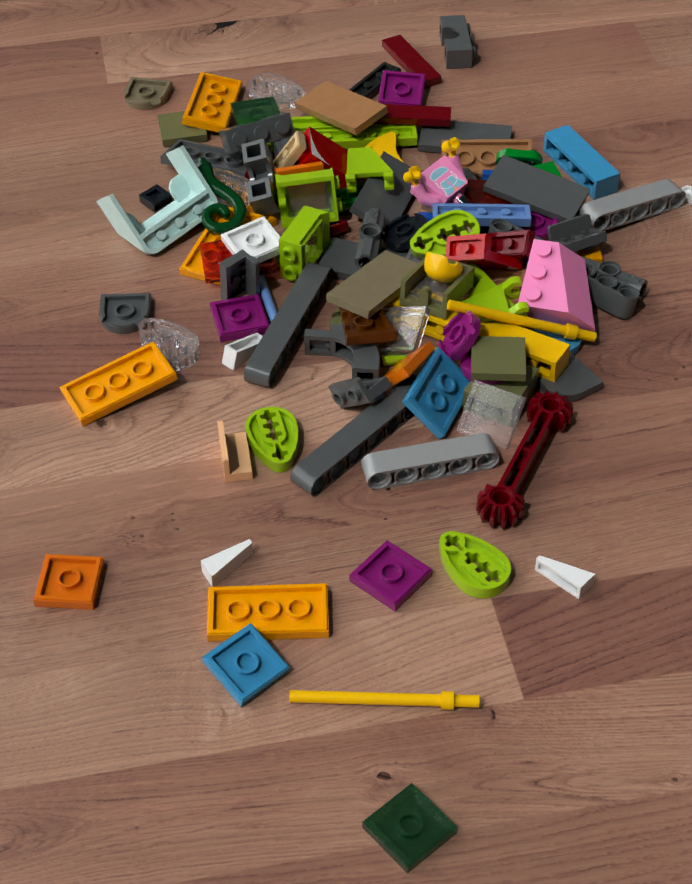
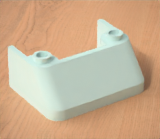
(190, 197)

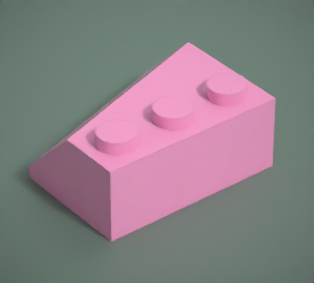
(557, 286)

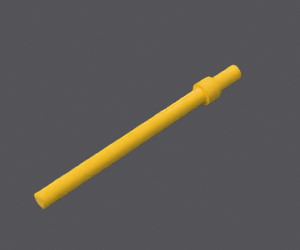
(568, 331)
(446, 700)

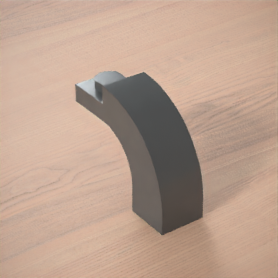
(362, 358)

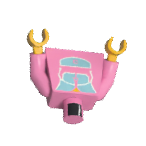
(442, 180)

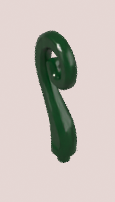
(226, 193)

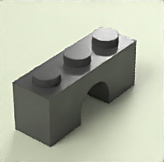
(457, 42)
(270, 128)
(262, 184)

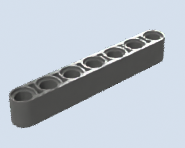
(605, 290)
(288, 325)
(354, 441)

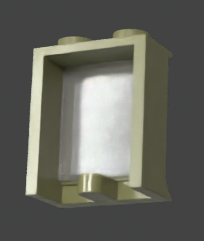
(421, 290)

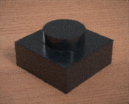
(155, 198)

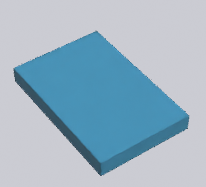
(437, 393)

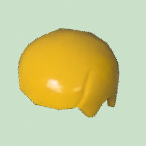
(440, 269)

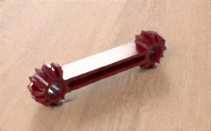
(503, 502)

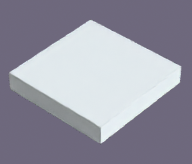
(255, 238)

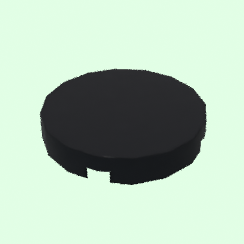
(401, 230)

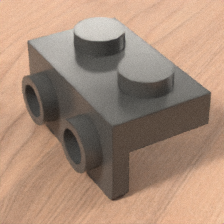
(576, 233)
(239, 276)
(355, 392)

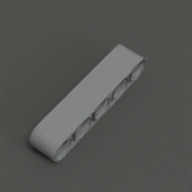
(634, 204)
(429, 461)

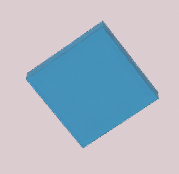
(245, 664)

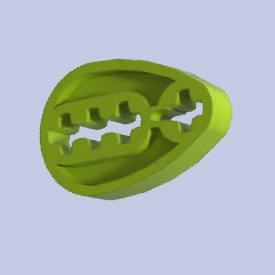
(445, 223)
(285, 433)
(465, 575)

